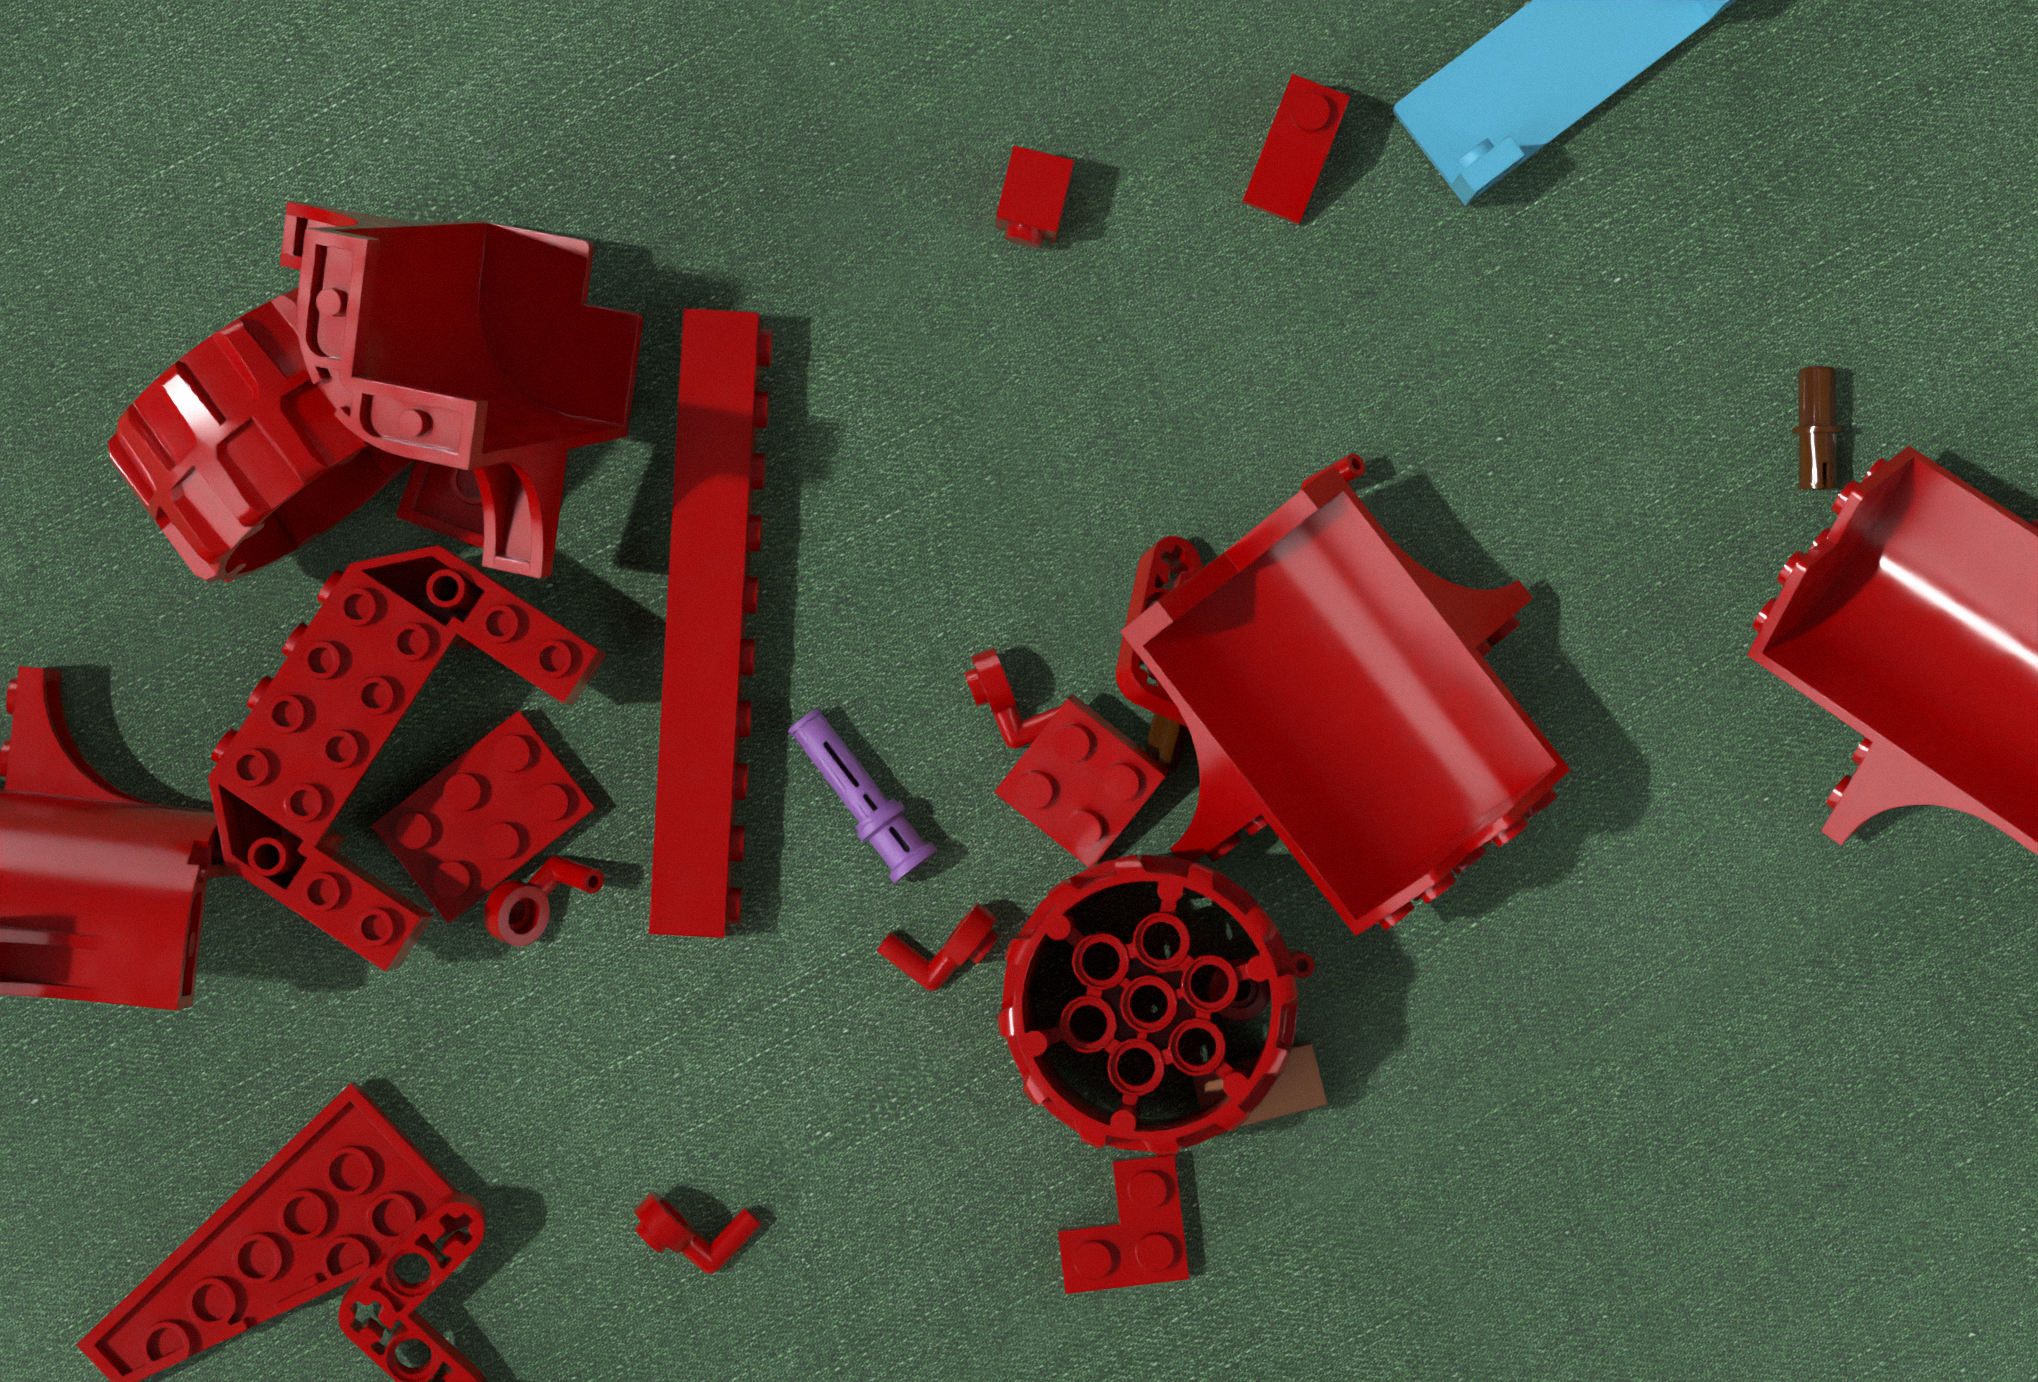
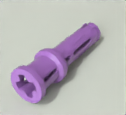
(881, 825)

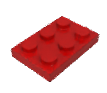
(484, 816)

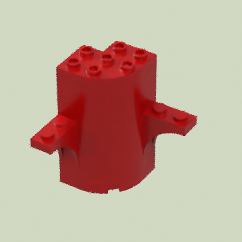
(465, 355)
(1921, 640)
(1347, 706)
(93, 881)

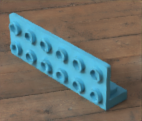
(1538, 80)

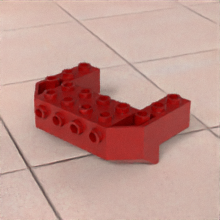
(335, 710)

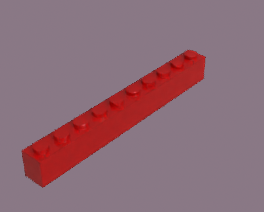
(707, 624)

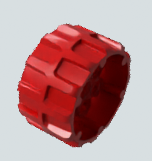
(245, 450)
(1125, 1028)

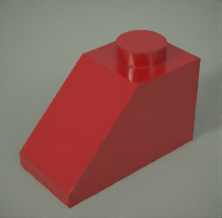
(1295, 149)

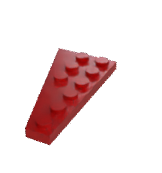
(282, 1239)

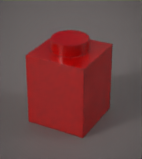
(1033, 196)

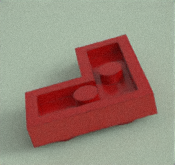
(1143, 1244)

